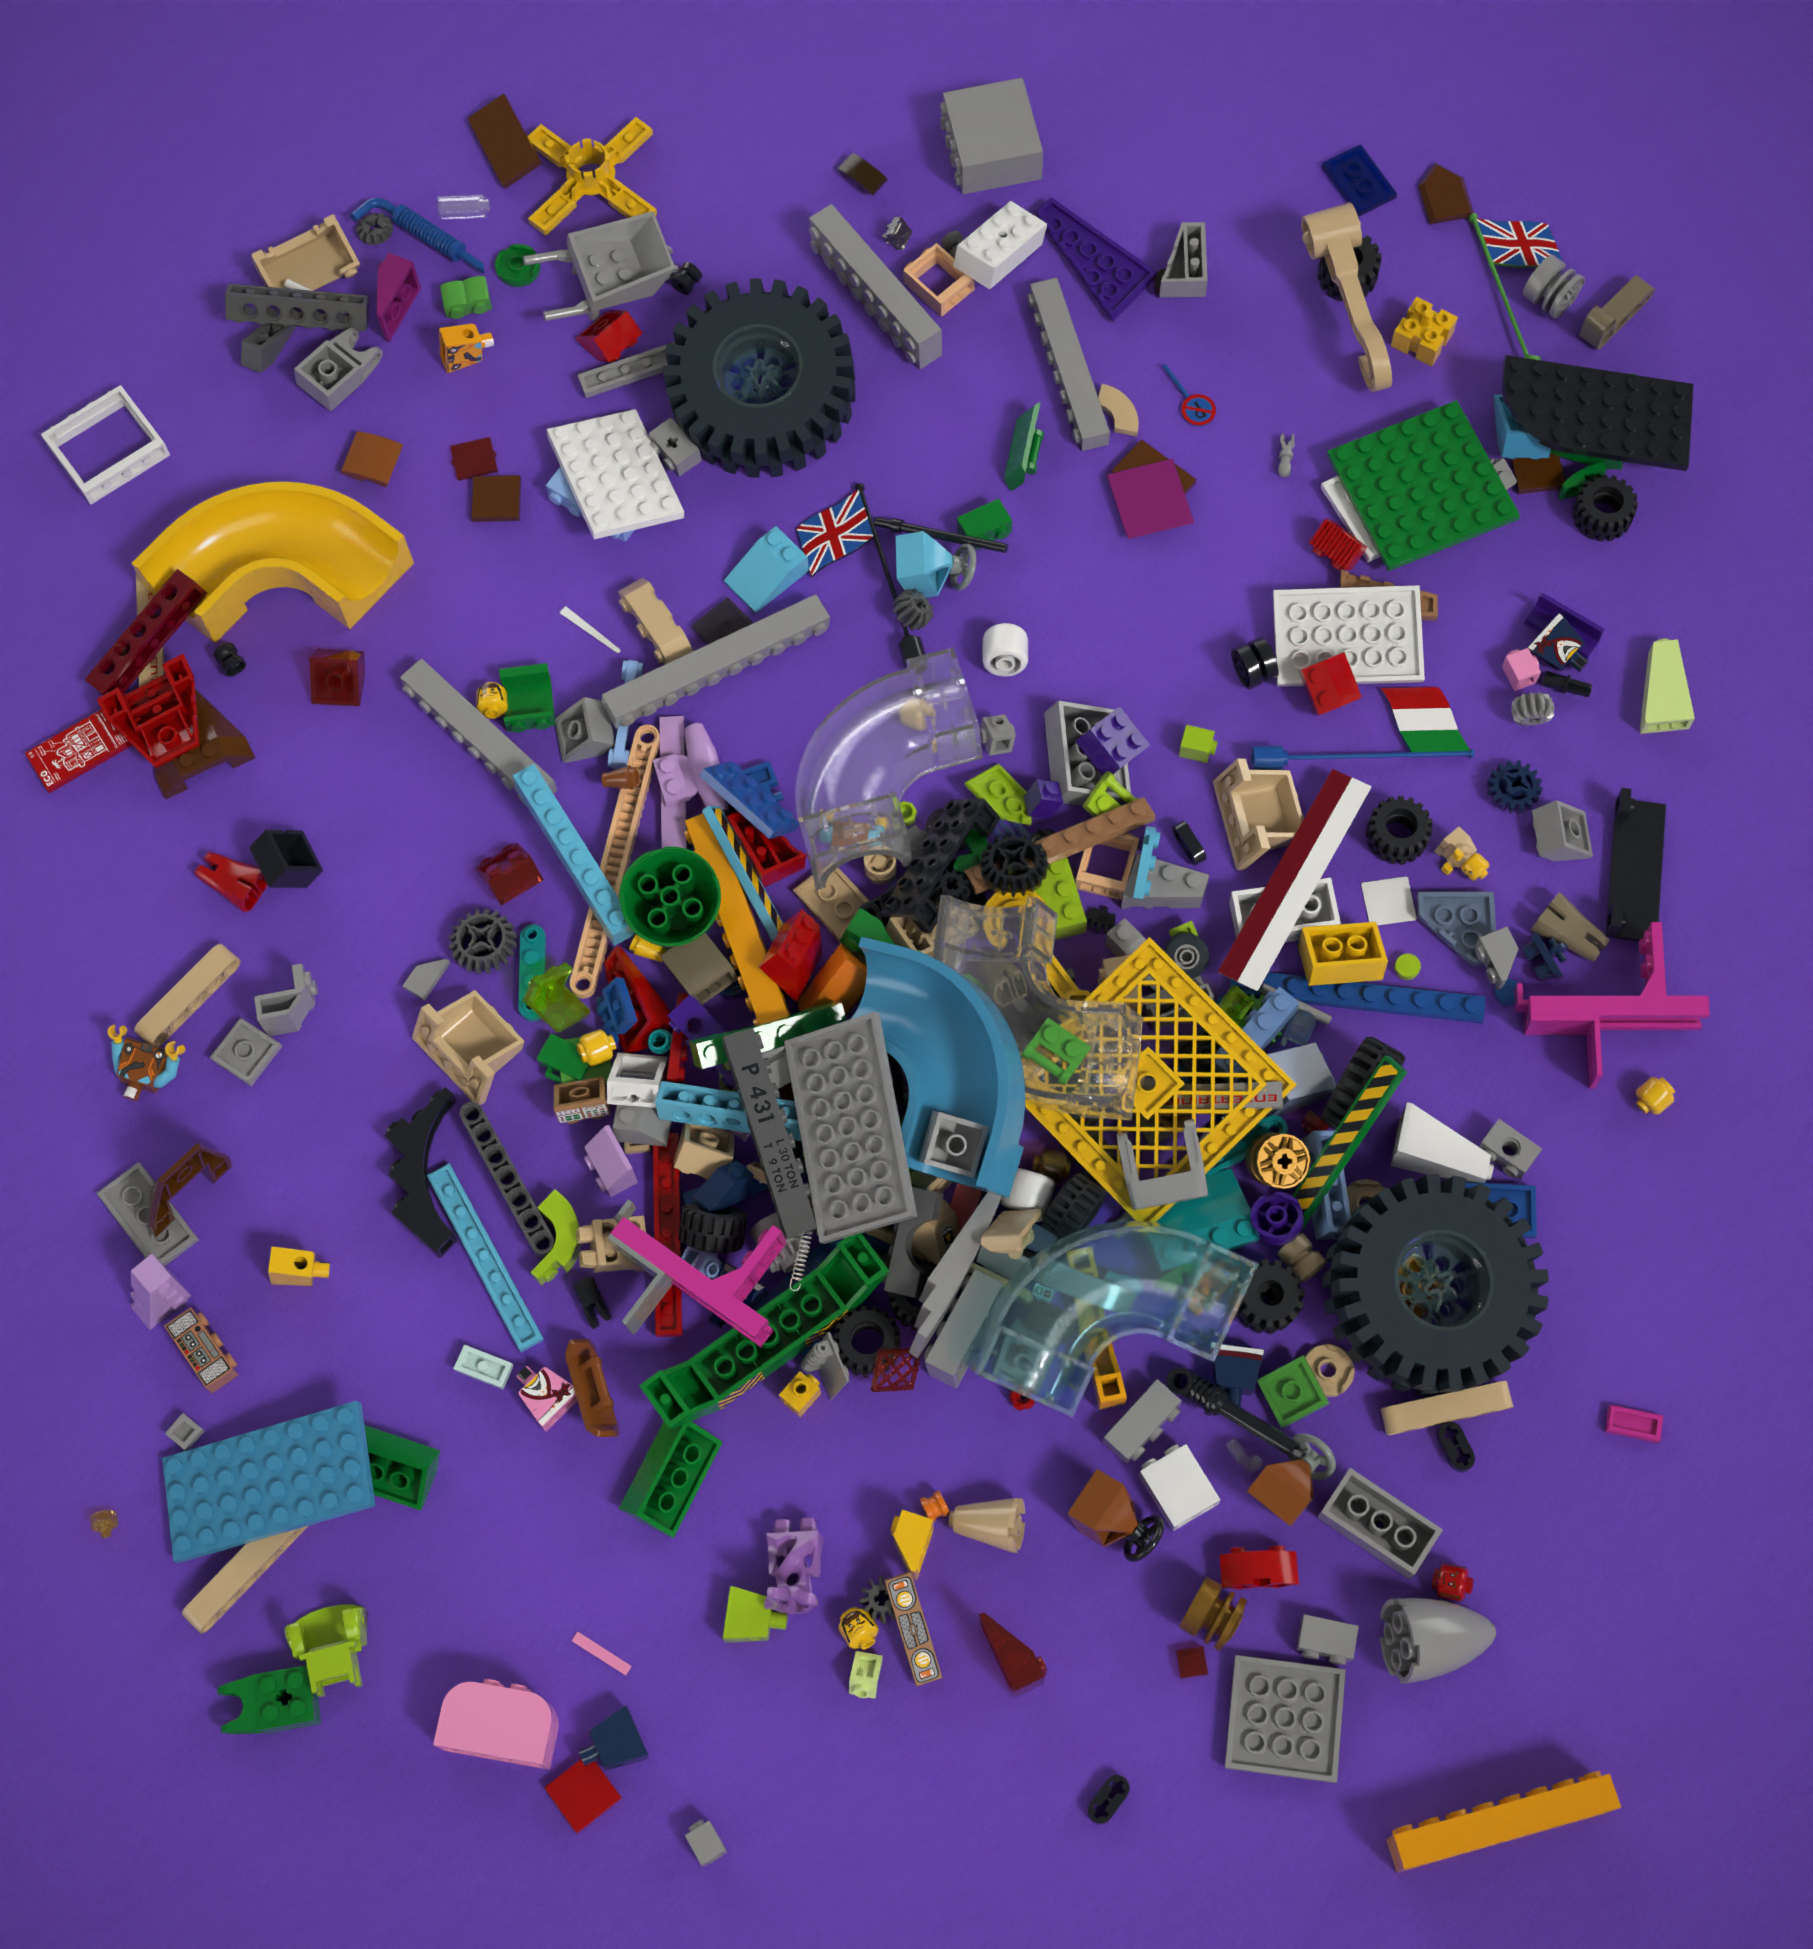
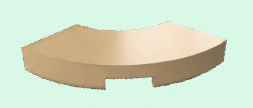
(1120, 409)

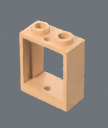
(952, 295)
(1102, 885)

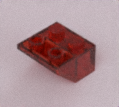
(509, 873)

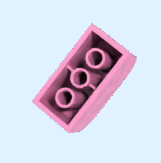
(498, 1724)

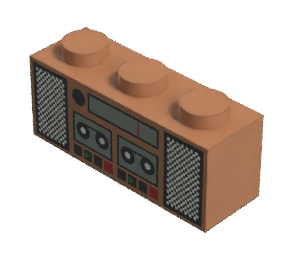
(202, 1349)

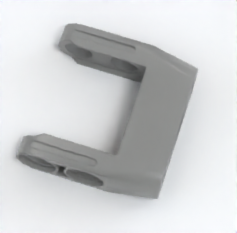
(1167, 1188)

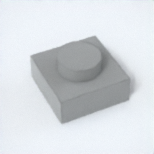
(184, 1432)

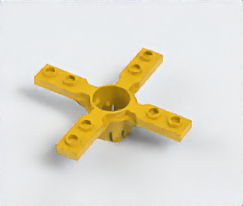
(604, 183)

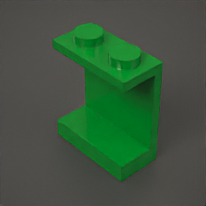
(528, 697)

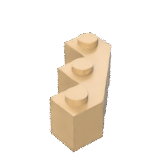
(654, 621)

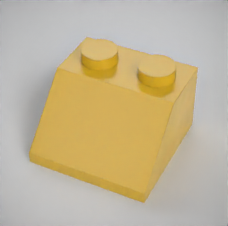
(912, 1538)

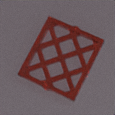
(879, 1370)

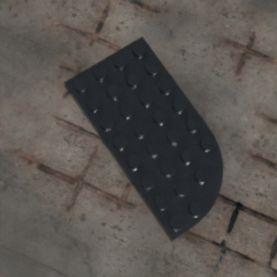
(1600, 412)

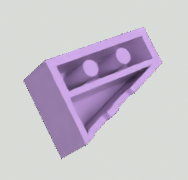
(155, 1291)

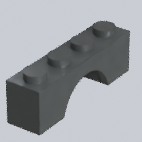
(904, 1273)

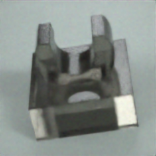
(897, 233)

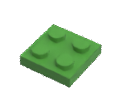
(1293, 1392)

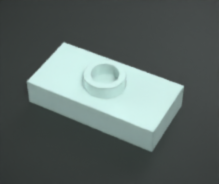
(483, 1367)

